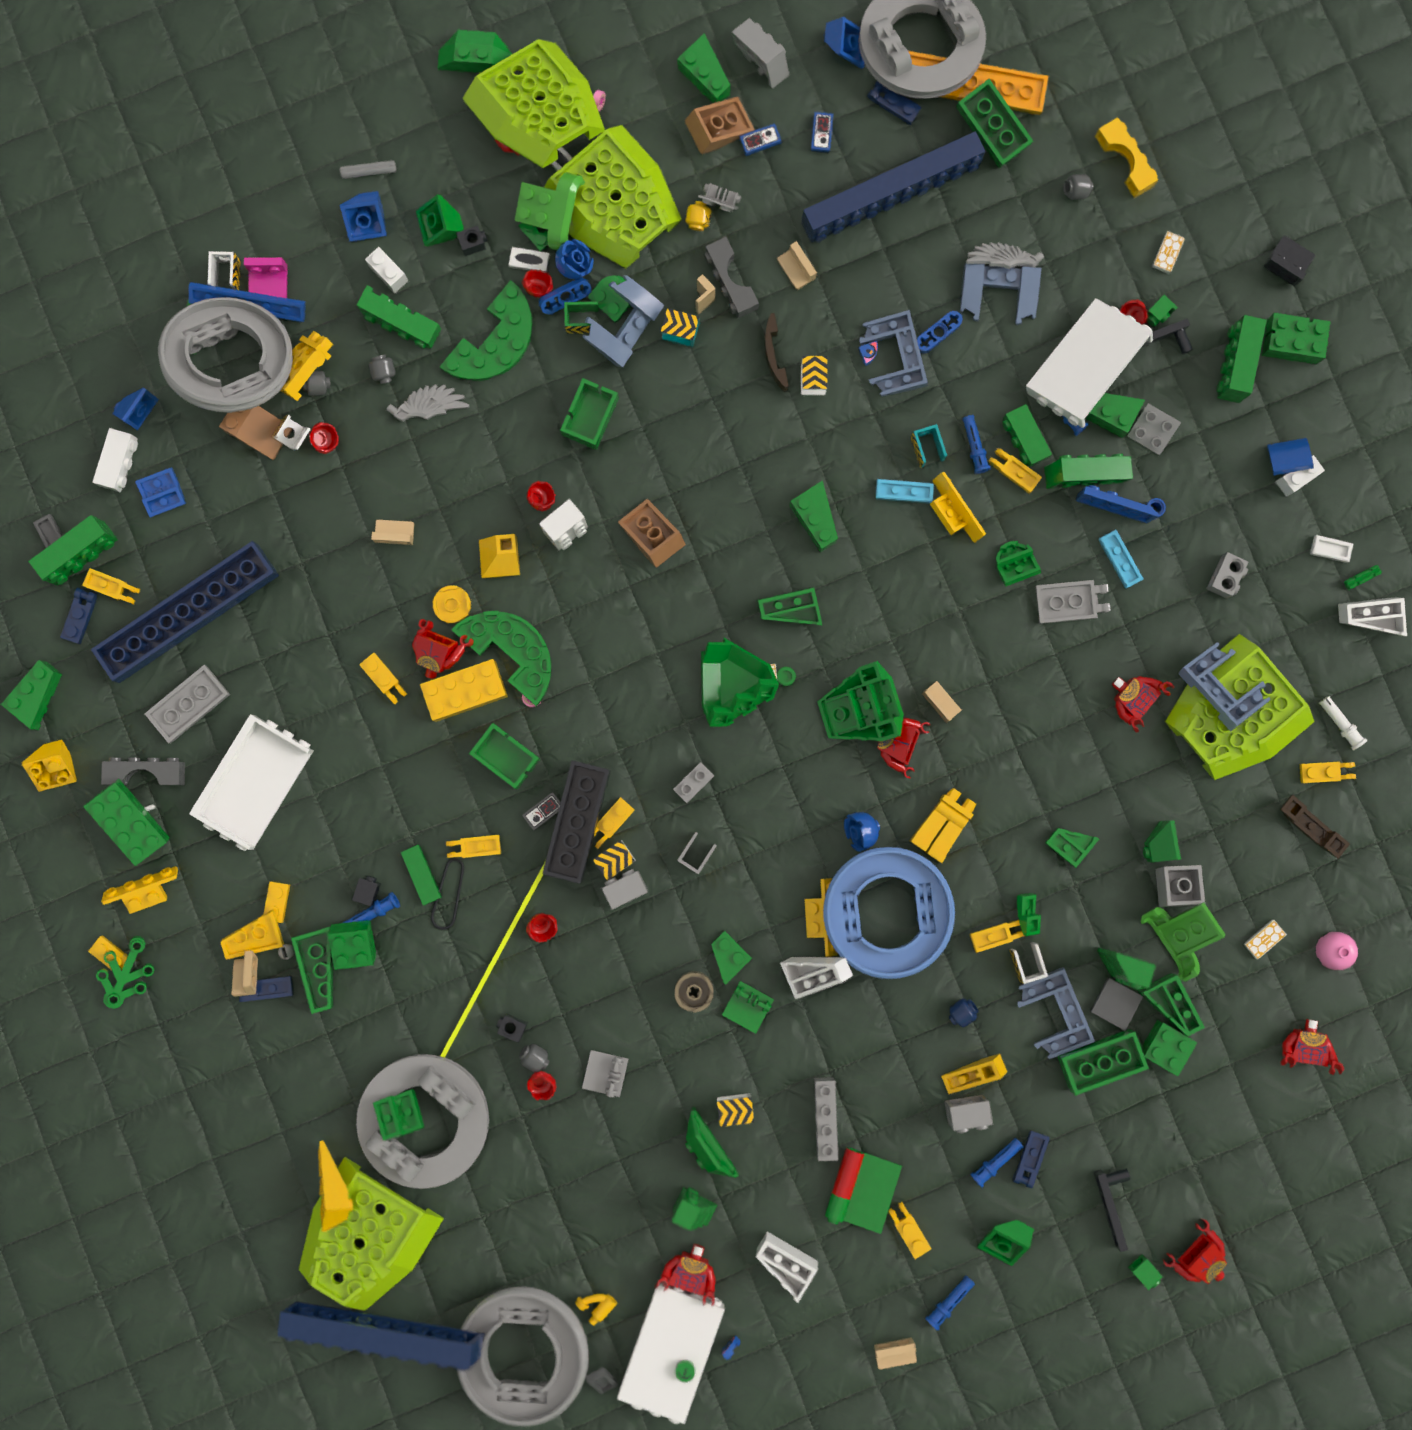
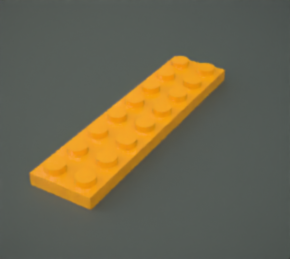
(1019, 89)

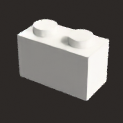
(386, 270)
(1295, 480)

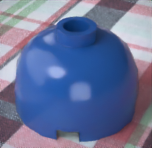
(573, 259)
(862, 830)

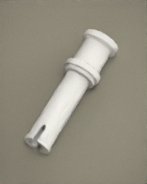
(1347, 730)

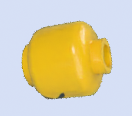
(698, 216)

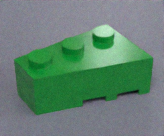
(704, 70)
(815, 516)
(1173, 1003)
(692, 1209)

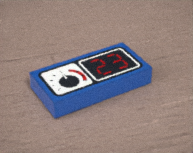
(822, 132)
(760, 139)

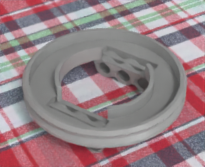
(891, 61)
(204, 326)
(451, 1087)
(526, 1401)

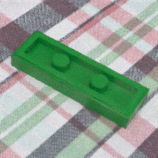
(421, 875)

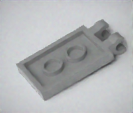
(1070, 601)

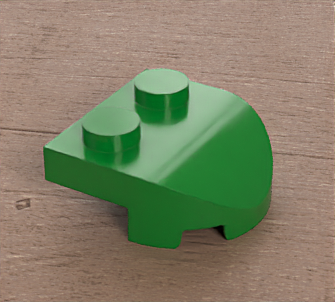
(608, 299)
(1016, 563)

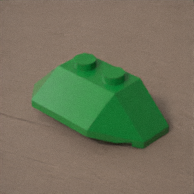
(472, 51)
(706, 1147)

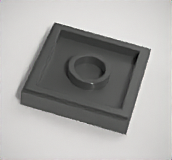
(1116, 1004)

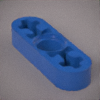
(575, 284)
(952, 327)

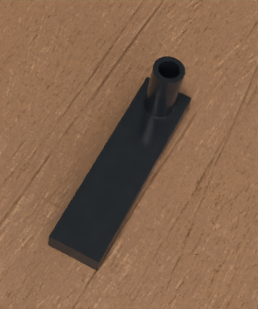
(1176, 329)
(1103, 1182)

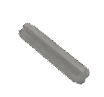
(368, 169)

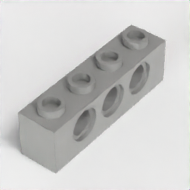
(825, 1119)

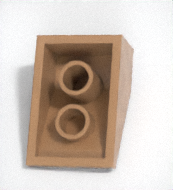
(718, 124)
(255, 429)
(652, 533)

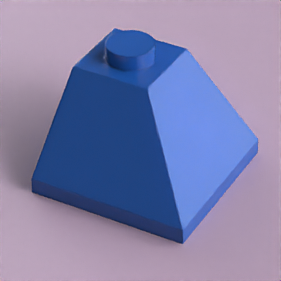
(844, 40)
(364, 216)
(135, 407)

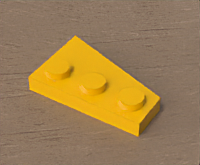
(257, 935)

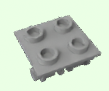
(710, 197)
(1154, 429)
(605, 1073)

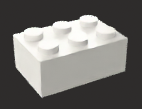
(564, 525)

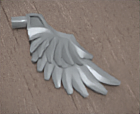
(1003, 256)
(428, 403)

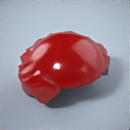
(537, 283)
(1135, 309)
(323, 437)
(541, 496)
(542, 927)
(541, 1085)

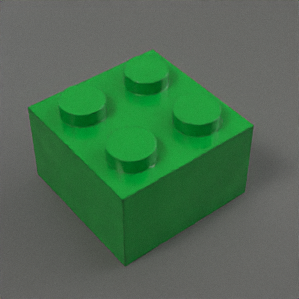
(352, 944)
(1168, 1048)

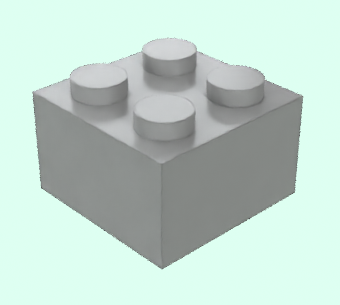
(1180, 886)
(625, 889)
(968, 1113)

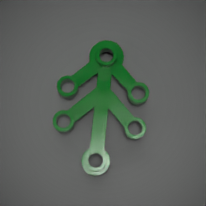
(123, 976)

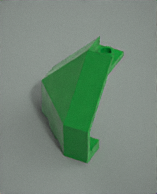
(733, 682)

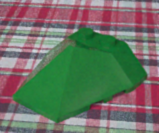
(863, 706)

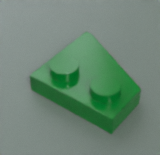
(1071, 845)
(729, 956)

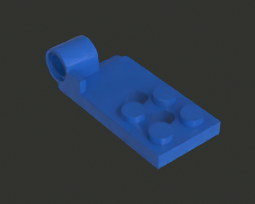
(1113, 503)

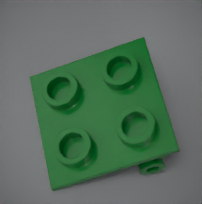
(748, 1007)

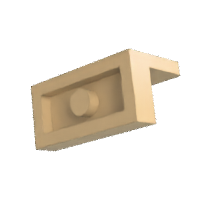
(797, 266)
(707, 294)
(393, 532)
(941, 701)
(245, 975)
(895, 1353)

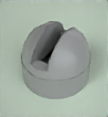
(289, 951)

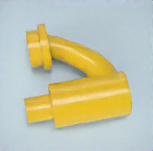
(605, 1306)

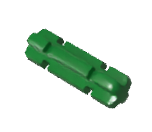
(1362, 577)

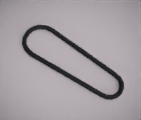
(457, 898)

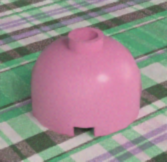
(1337, 951)

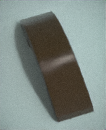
(778, 374)
(1313, 828)

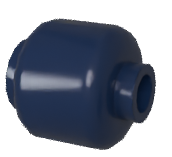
(963, 1012)

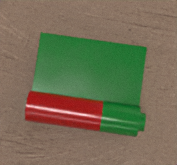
(863, 1190)

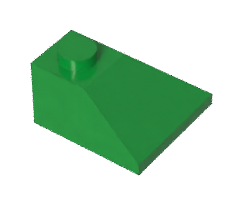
(438, 221)
(1162, 843)
(1007, 1241)

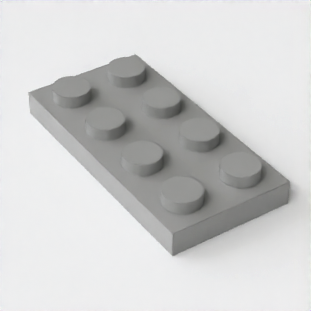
(187, 704)

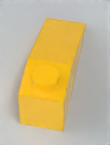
(975, 1074)

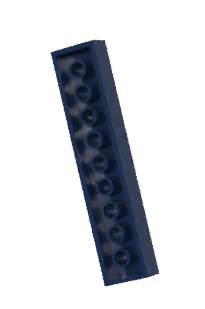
(893, 187)
(185, 612)
(381, 1335)

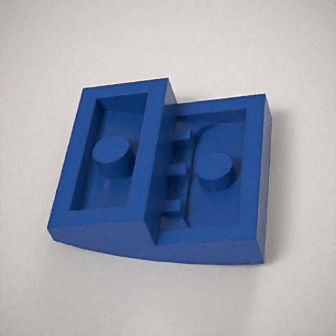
(1290, 456)
(160, 492)

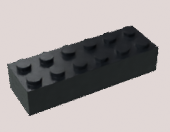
(576, 822)

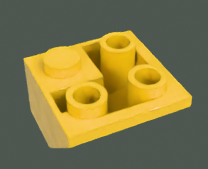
(499, 556)
(50, 766)

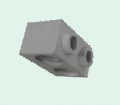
(1224, 573)
(693, 782)

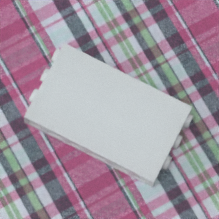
(1088, 361)
(251, 782)
(672, 1331)

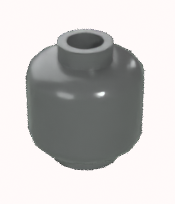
(1078, 186)
(382, 369)
(317, 384)
(534, 1058)

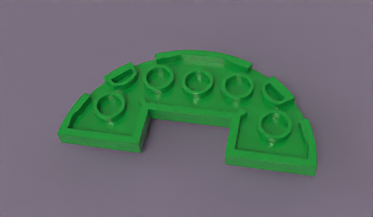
(502, 347)
(519, 642)

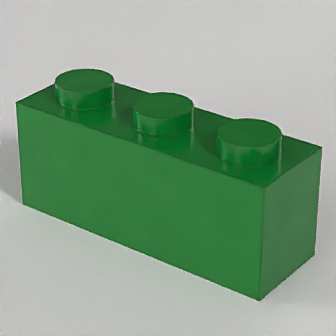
(1026, 436)

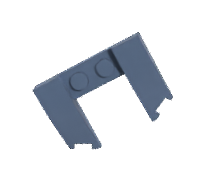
(1024, 280)
(901, 327)
(618, 347)
(1231, 711)
(1078, 1031)

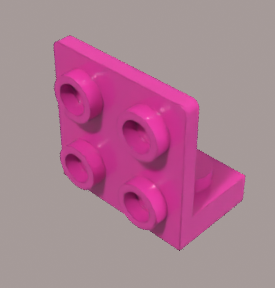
(267, 276)

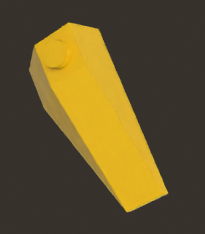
(335, 1197)

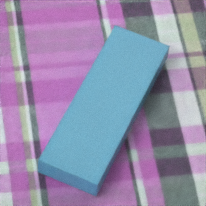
(904, 491)
(1120, 559)

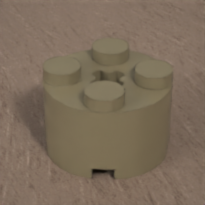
(691, 1002)

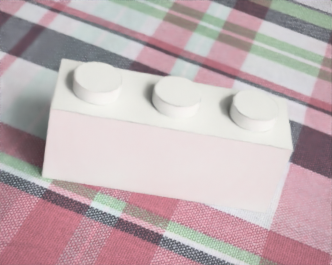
(115, 460)

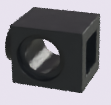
(471, 248)
(366, 890)
(520, 1027)

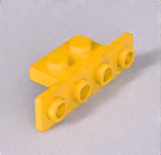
(953, 510)
(142, 892)
(815, 921)

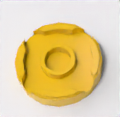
(451, 604)

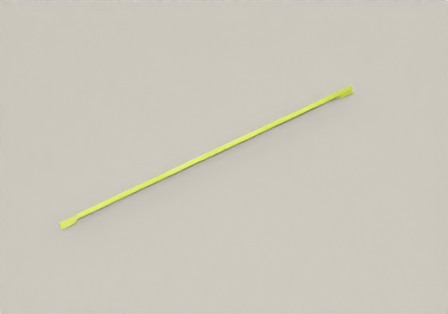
(493, 962)

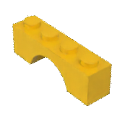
(1116, 138)

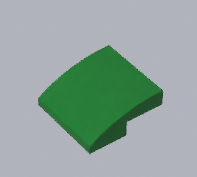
(398, 1115)

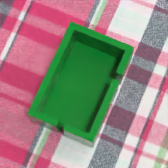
(1296, 338)
(589, 414)
(504, 756)

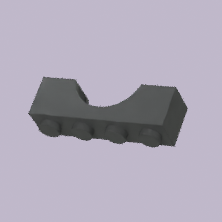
(741, 298)
(167, 772)

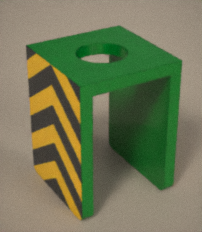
(578, 307)

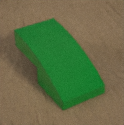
(1028, 919)

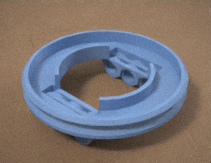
(933, 905)

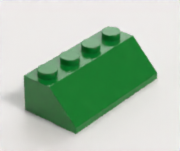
(1127, 969)

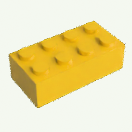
(463, 690)

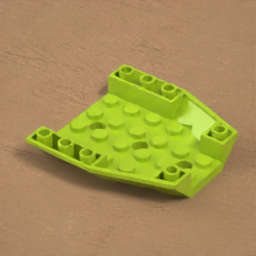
(529, 126)
(610, 224)
(1259, 735)
(391, 1241)

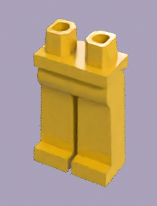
(306, 358)
(956, 818)

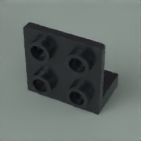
(1289, 261)

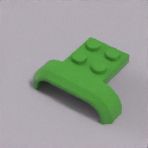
(549, 207)
(1185, 935)

